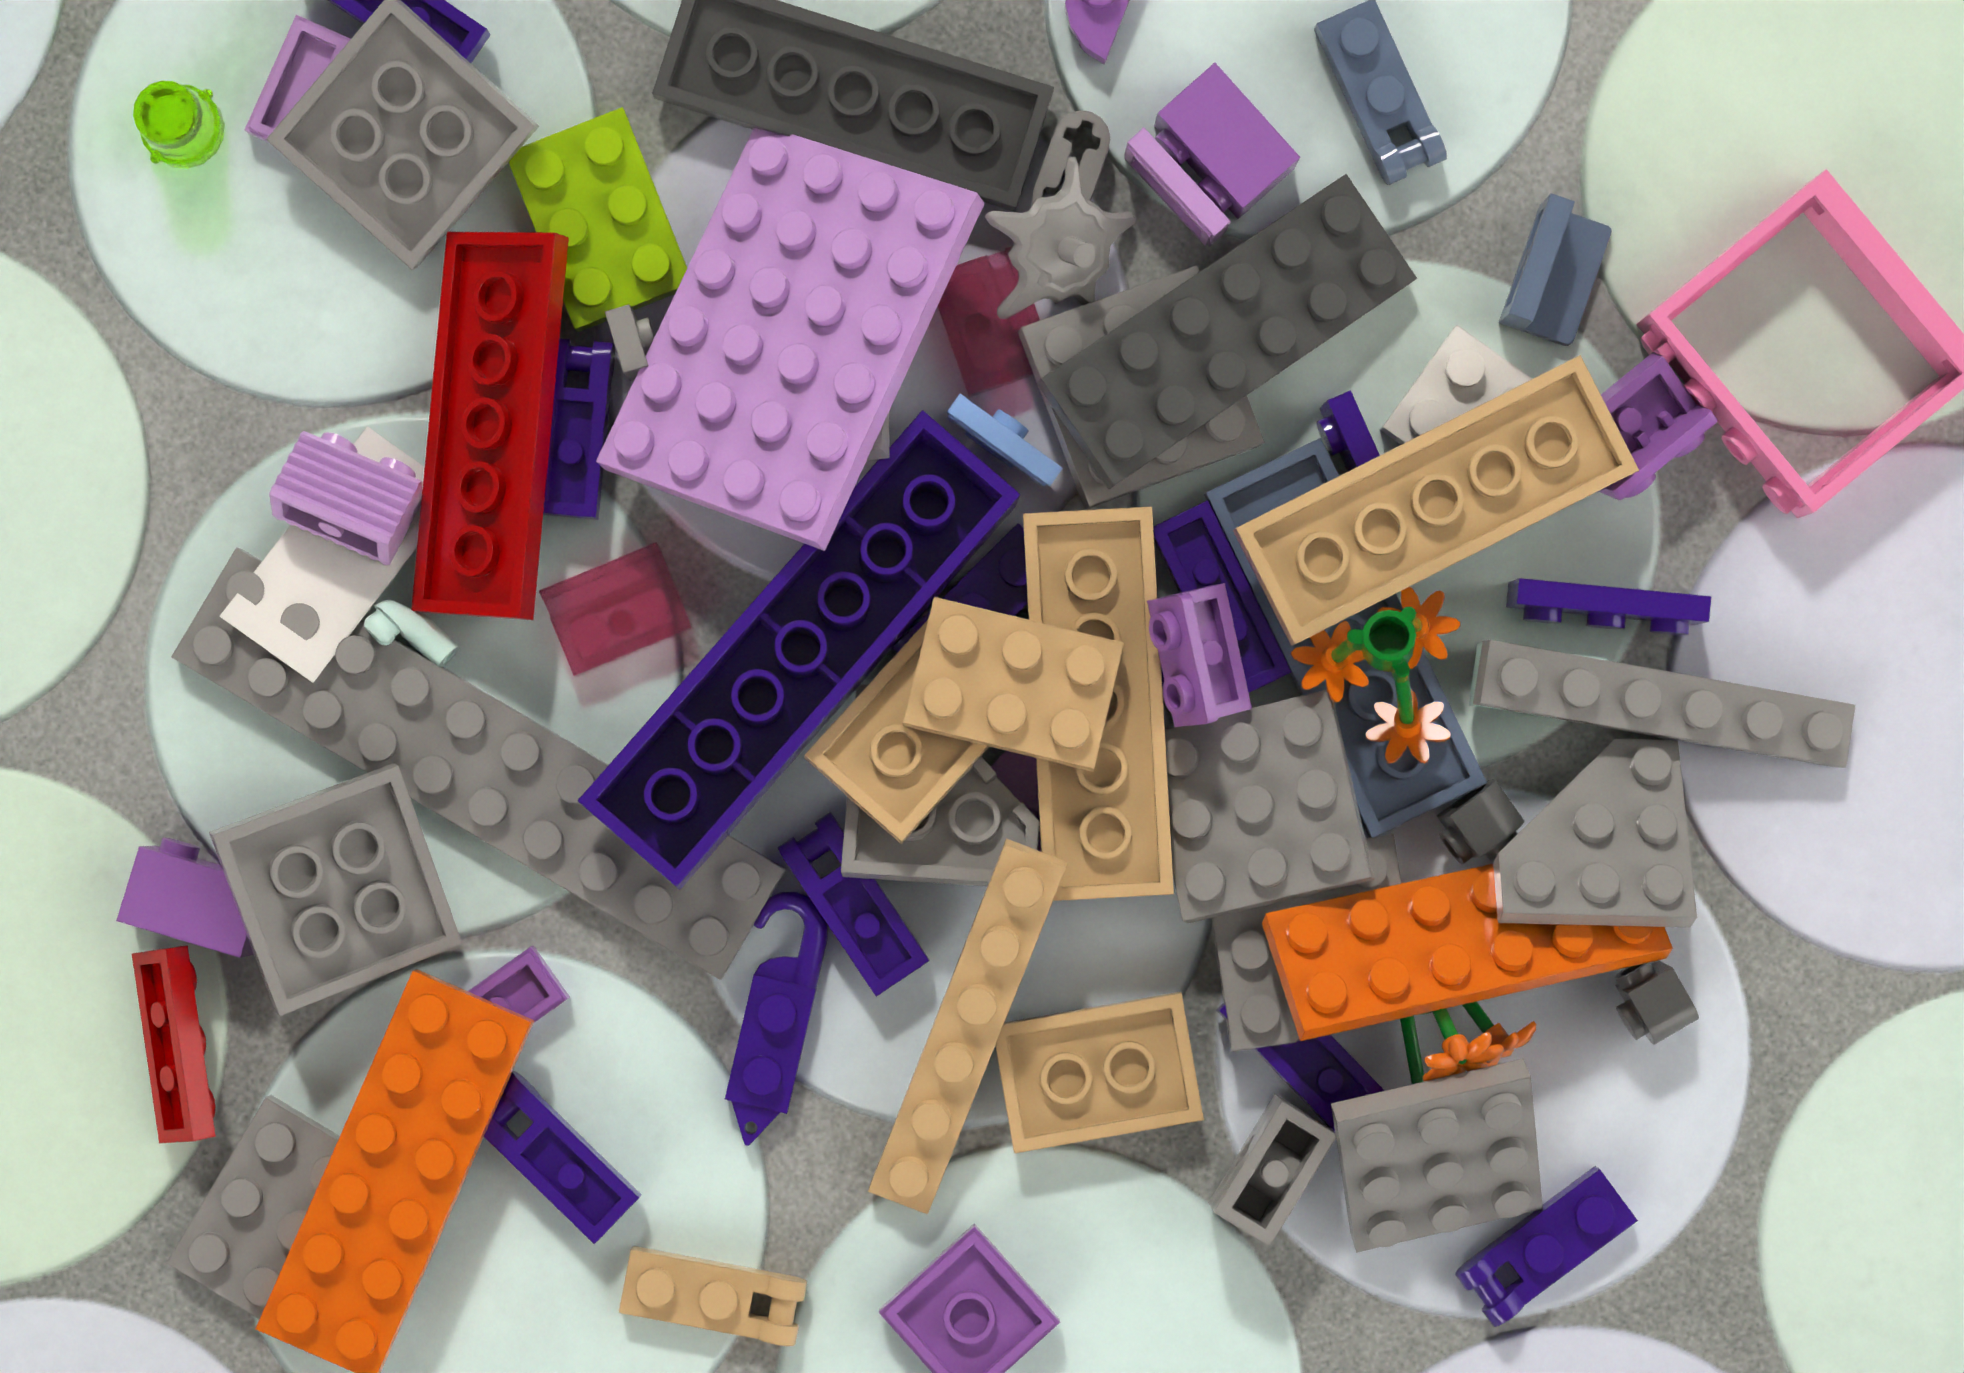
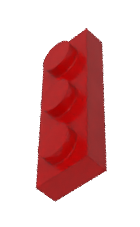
(174, 1045)

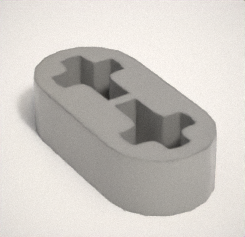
(1060, 150)

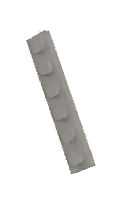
(1663, 704)

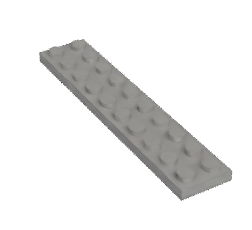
(478, 770)

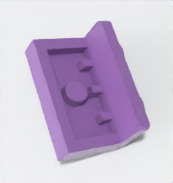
(1654, 420)
(1198, 655)

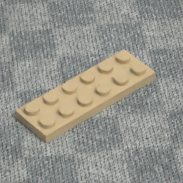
(1435, 500)
(1112, 823)

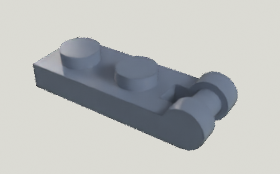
(1379, 90)

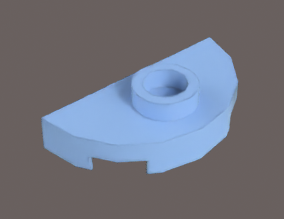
(1003, 439)

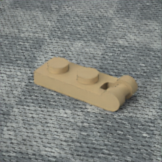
(710, 1295)

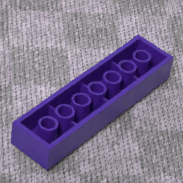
(799, 651)

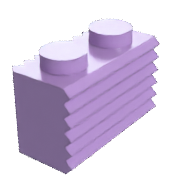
(347, 495)

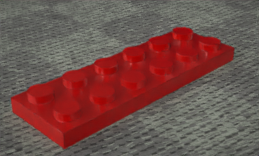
(490, 424)

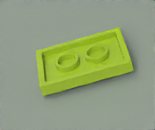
(602, 197)

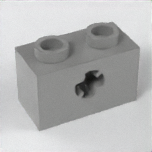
(1272, 1170)

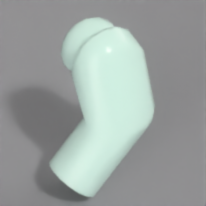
(413, 626)

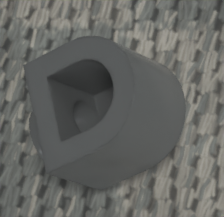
(1479, 823)
(1653, 1001)

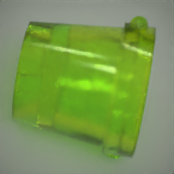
(178, 123)

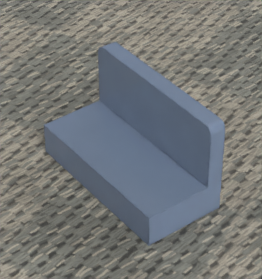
(1555, 272)

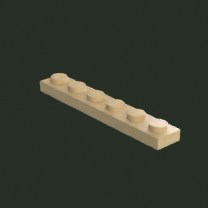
(967, 1025)

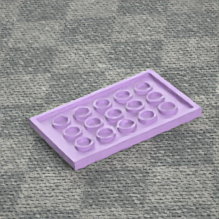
(791, 335)

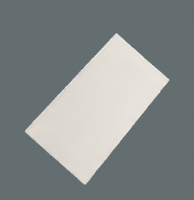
(324, 576)

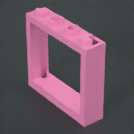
(1887, 281)

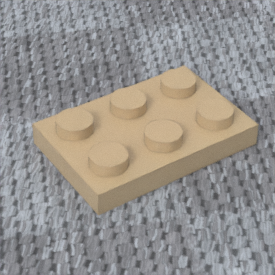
(1013, 684)
(885, 766)
(1098, 1072)

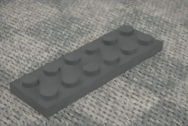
(856, 92)
(1226, 331)

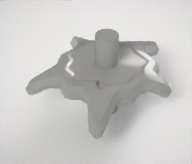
(1058, 245)

